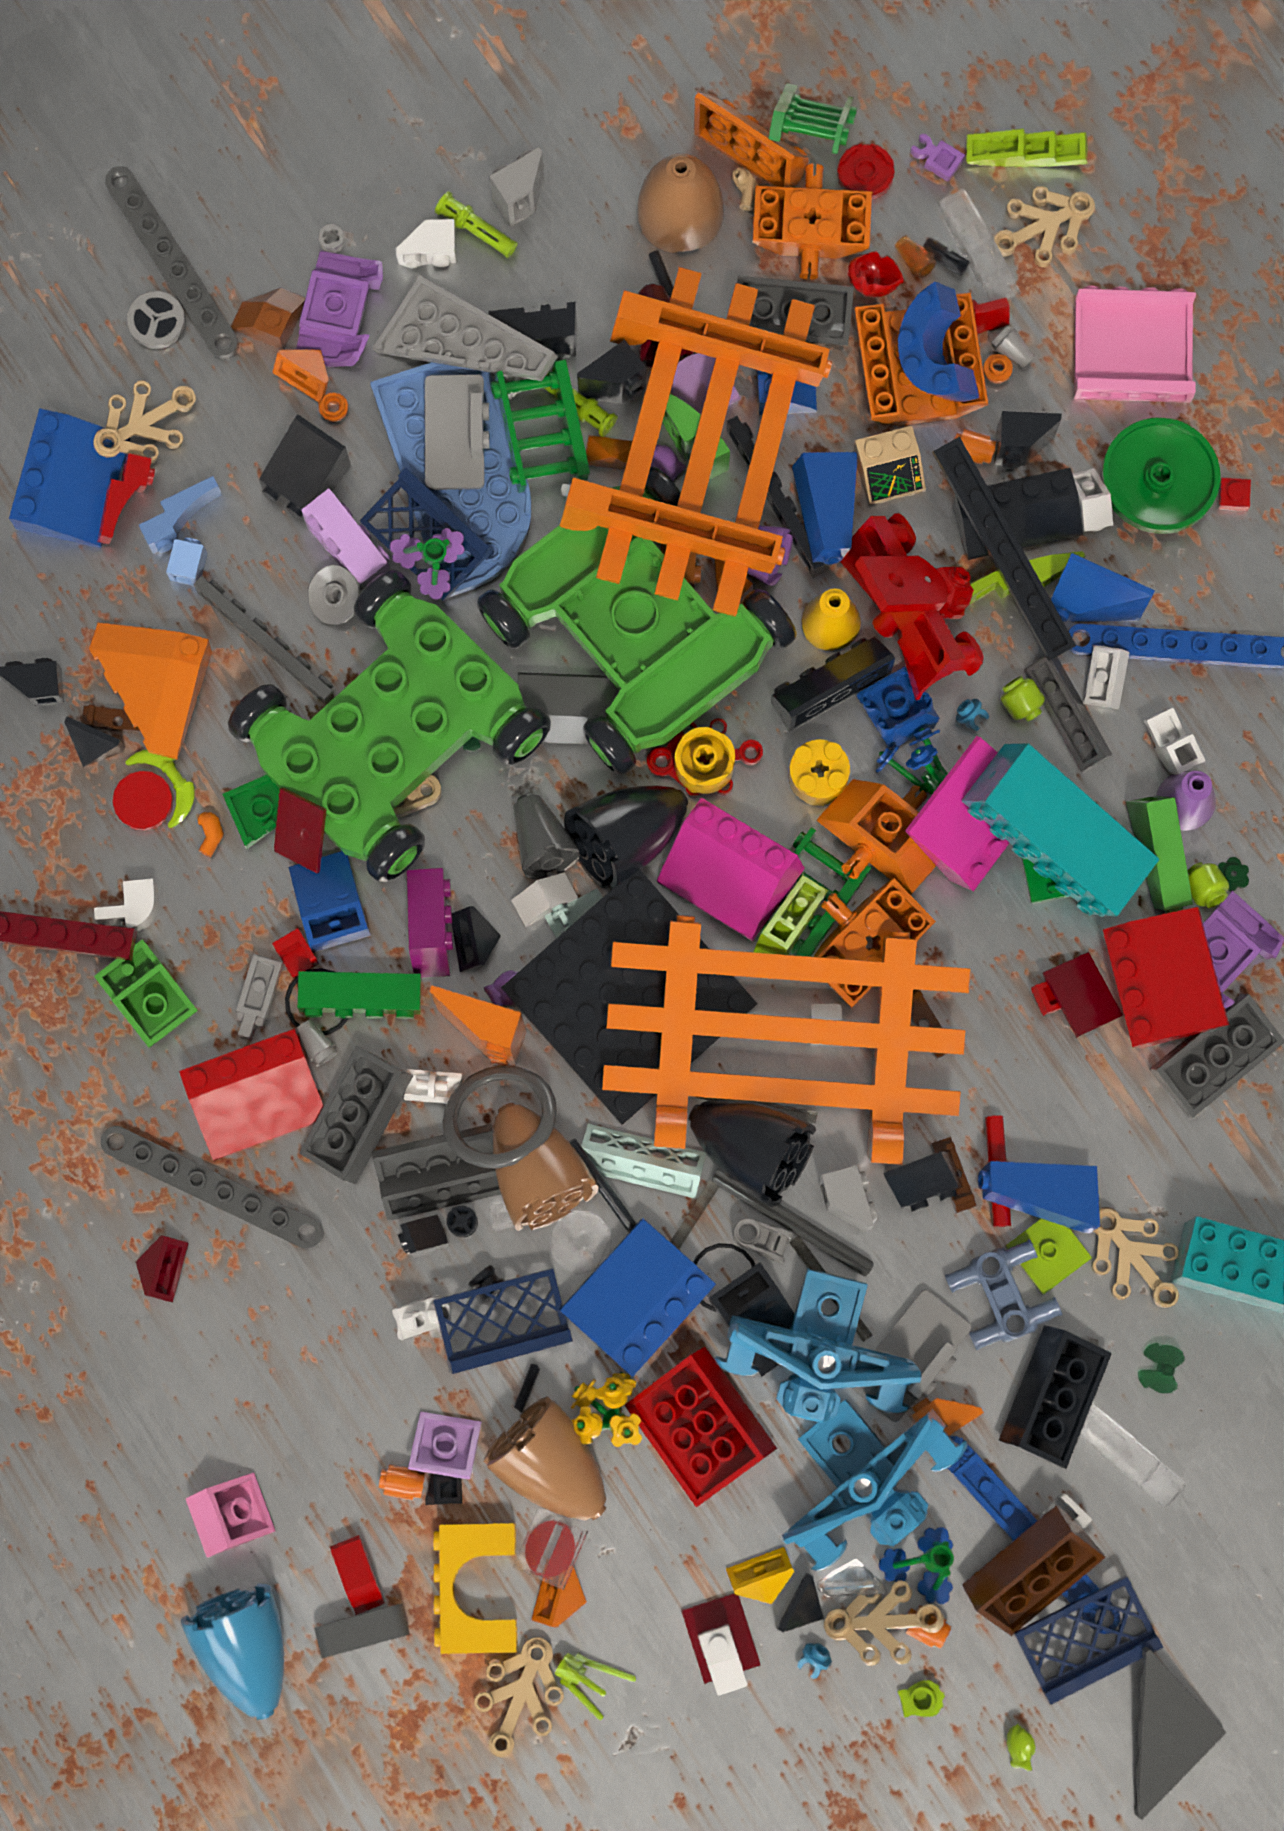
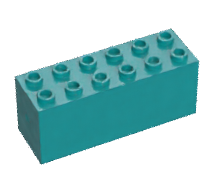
(1059, 830)
(1231, 1263)

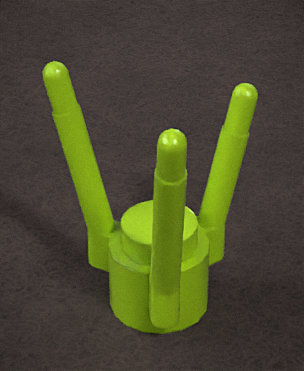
(572, 1670)

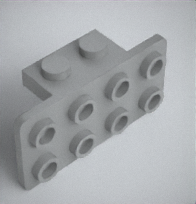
(455, 432)
(927, 1336)

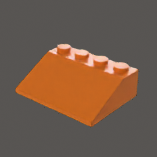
(747, 142)
(489, 1027)

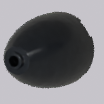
(624, 830)
(754, 1145)

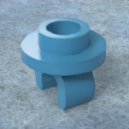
(968, 711)
(817, 1656)

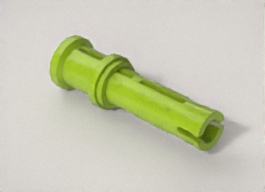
(465, 215)
(591, 412)

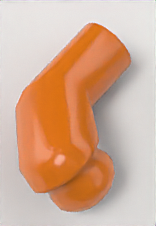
(213, 832)

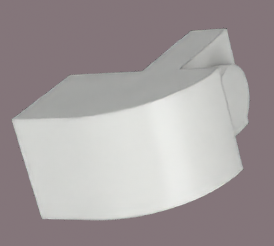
(1173, 746)
(139, 906)

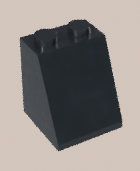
(303, 466)

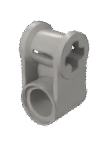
(764, 1239)

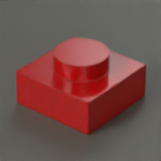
(1234, 494)
(1045, 999)

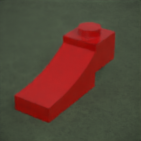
(134, 479)

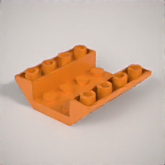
(889, 391)

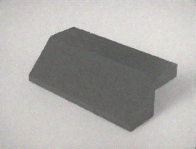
(567, 701)
(431, 1176)

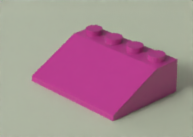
(948, 833)
(729, 869)

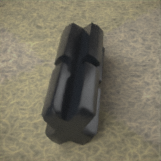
(951, 259)

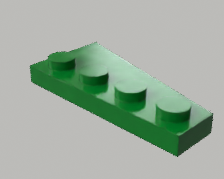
(254, 808)

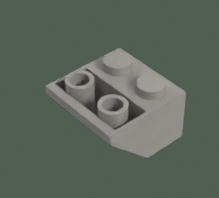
(518, 186)
(846, 1197)

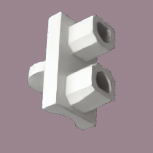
(431, 1086)
(418, 1317)

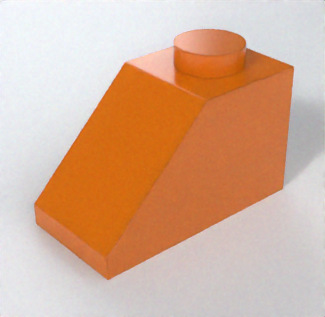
(952, 1413)

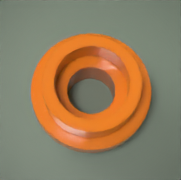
(997, 376)
(330, 399)

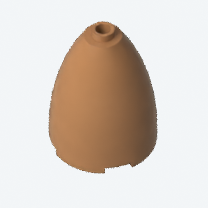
(680, 204)
(545, 1181)
(548, 1463)

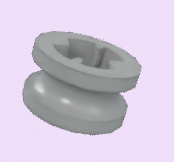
(329, 230)

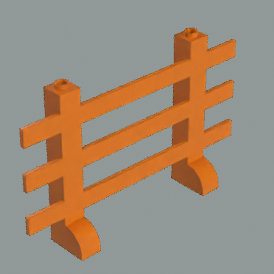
(684, 526)
(890, 1036)

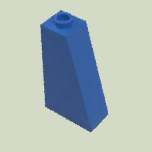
(827, 500)
(1047, 1191)

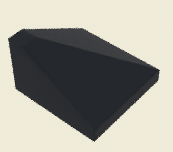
(444, 1490)

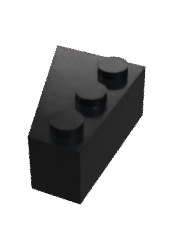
(551, 328)

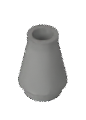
(1012, 346)
(316, 1043)

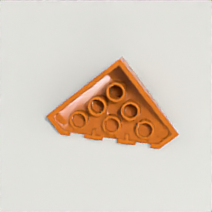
(155, 677)

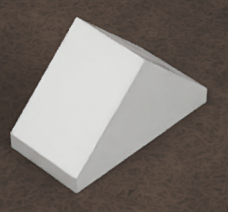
(542, 897)

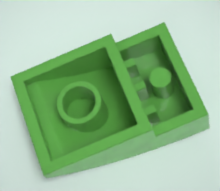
(682, 424)
(146, 994)

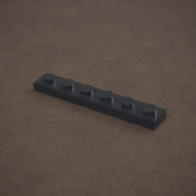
(782, 506)

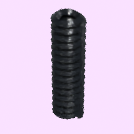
(526, 1387)

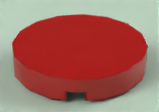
(866, 169)
(143, 800)

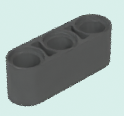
(361, 1631)

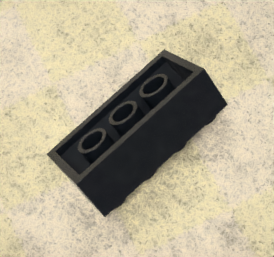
(1036, 508)
(833, 682)
(1055, 1396)

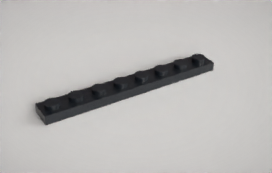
(1004, 548)

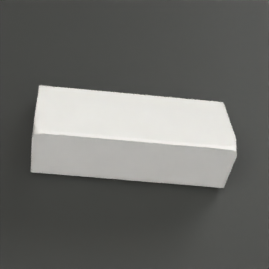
(1106, 677)

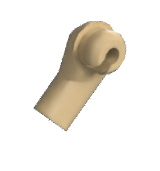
(746, 184)

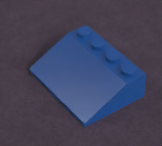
(64, 480)
(637, 1297)

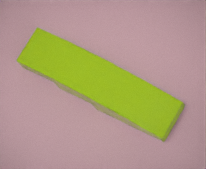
(1025, 149)
(1047, 569)

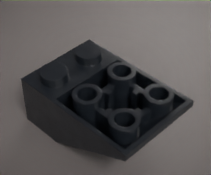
(757, 1299)

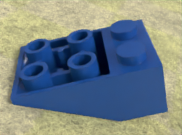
(329, 903)

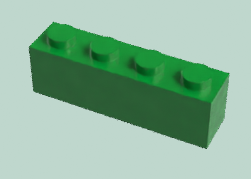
(360, 994)

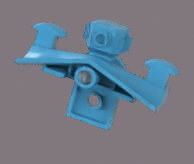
(821, 1352)
(868, 1480)

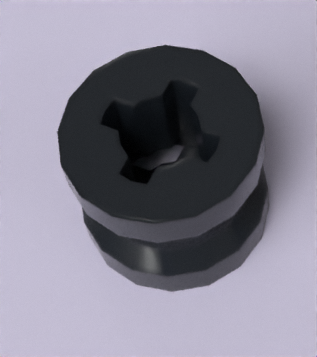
(459, 1217)
(484, 1278)

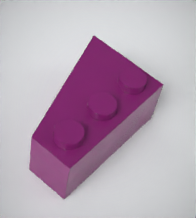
(429, 922)

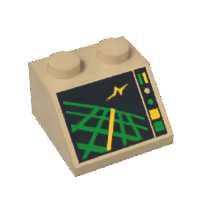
(890, 465)

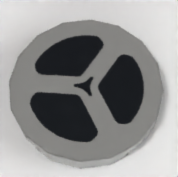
(156, 319)

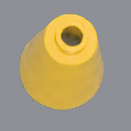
(831, 620)

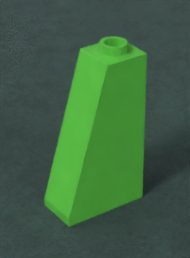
(1158, 828)

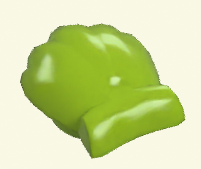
(922, 1699)
(1020, 1747)

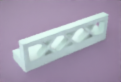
(640, 1165)

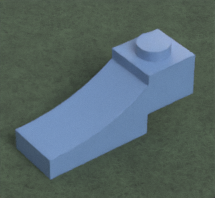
(178, 509)

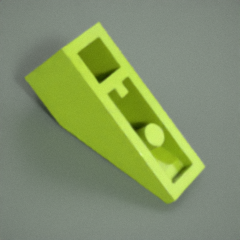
(791, 918)

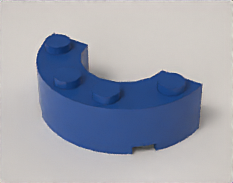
(922, 347)

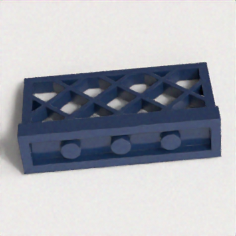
(438, 511)
(509, 1347)
(1099, 1665)

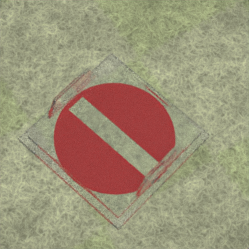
(550, 1549)

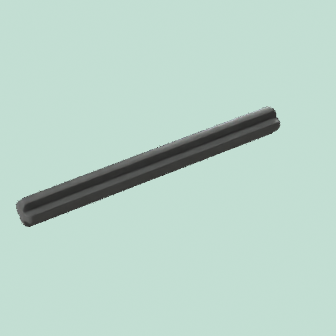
(800, 1227)

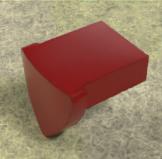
(991, 314)

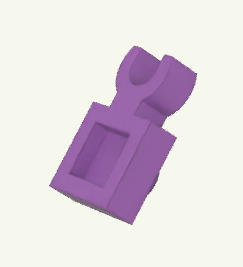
(941, 159)

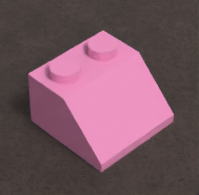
(230, 1514)

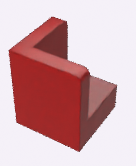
(295, 953)

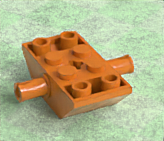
(839, 217)
(874, 825)
(879, 914)

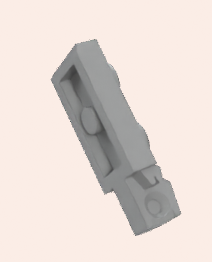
(257, 994)

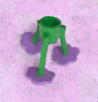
(435, 550)

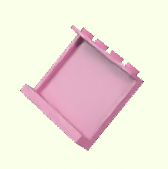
(1134, 345)

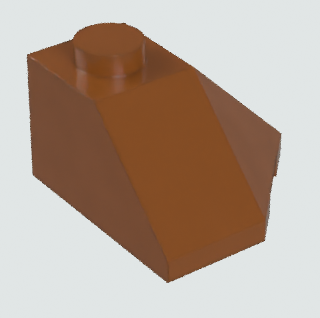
(270, 317)

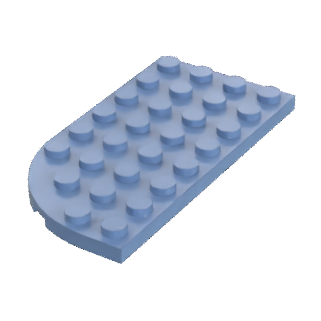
(493, 512)

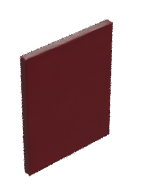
(300, 830)
(1082, 994)
(717, 1614)

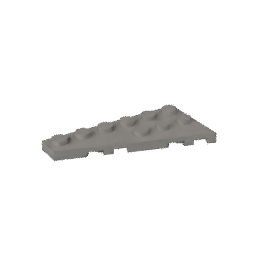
(452, 332)

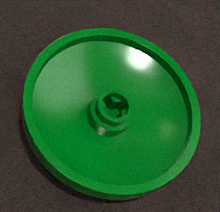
(1161, 475)

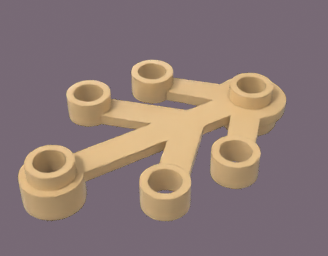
(1047, 222)
(141, 425)
(1130, 1253)
(879, 1621)
(522, 1691)

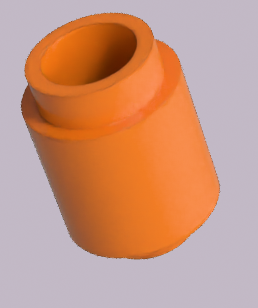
(978, 445)
(401, 1482)
(930, 1639)

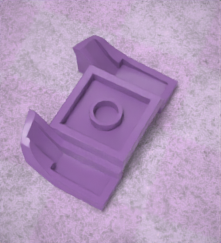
(337, 306)
(1236, 938)

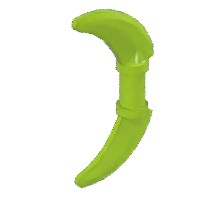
(184, 790)

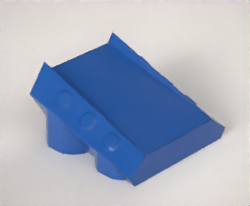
(894, 708)

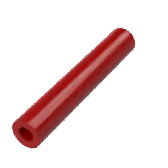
(997, 1152)

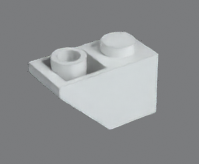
(429, 244)

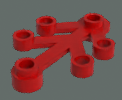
(669, 754)

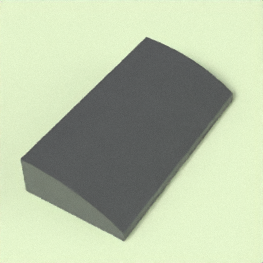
(830, 316)
(1216, 1059)
(355, 1115)

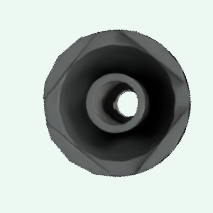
(542, 838)

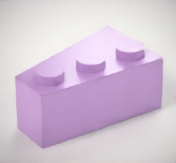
(345, 539)

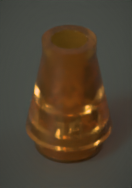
(916, 257)

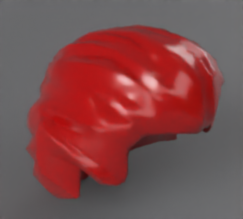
(874, 274)

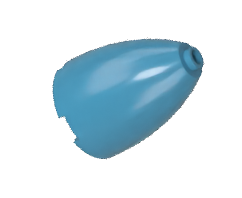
(241, 1647)

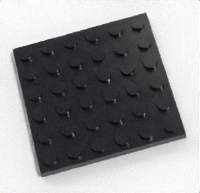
(573, 982)

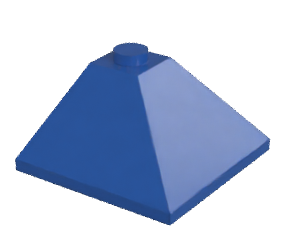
(1098, 594)

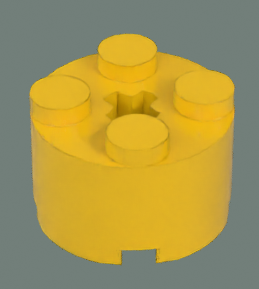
(716, 748)
(804, 779)

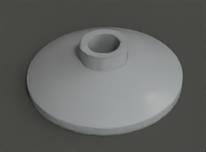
(324, 592)

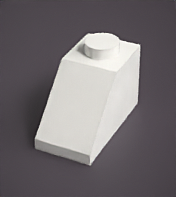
(1093, 500)
(722, 1660)

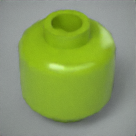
(1022, 699)
(1207, 884)

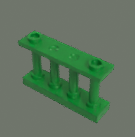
(811, 118)
(568, 436)
(820, 924)

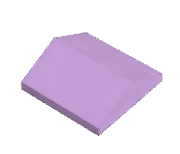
(693, 379)
(445, 1445)

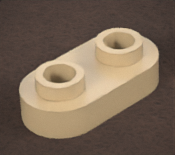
(418, 801)

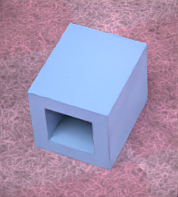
(186, 561)

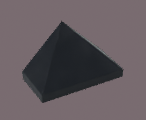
(91, 743)
(473, 938)
(803, 1608)

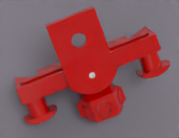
(913, 600)

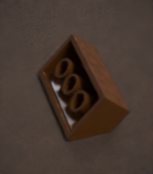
(1032, 1571)

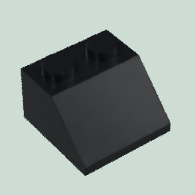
(614, 376)
(1023, 436)
(924, 1180)

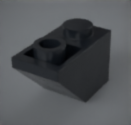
(37, 682)
(423, 1236)

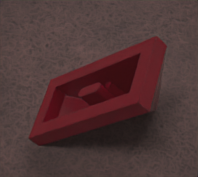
(161, 1267)

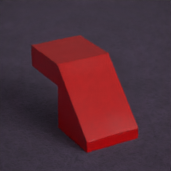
(357, 1575)

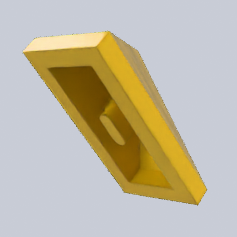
(761, 1576)

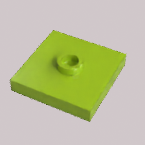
(1057, 1253)

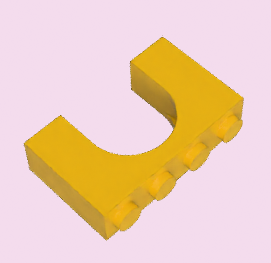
(458, 1629)

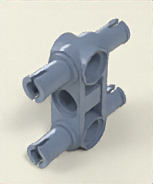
(1003, 1295)

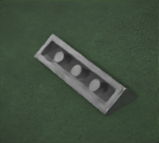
(1069, 713)

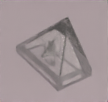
(851, 1580)

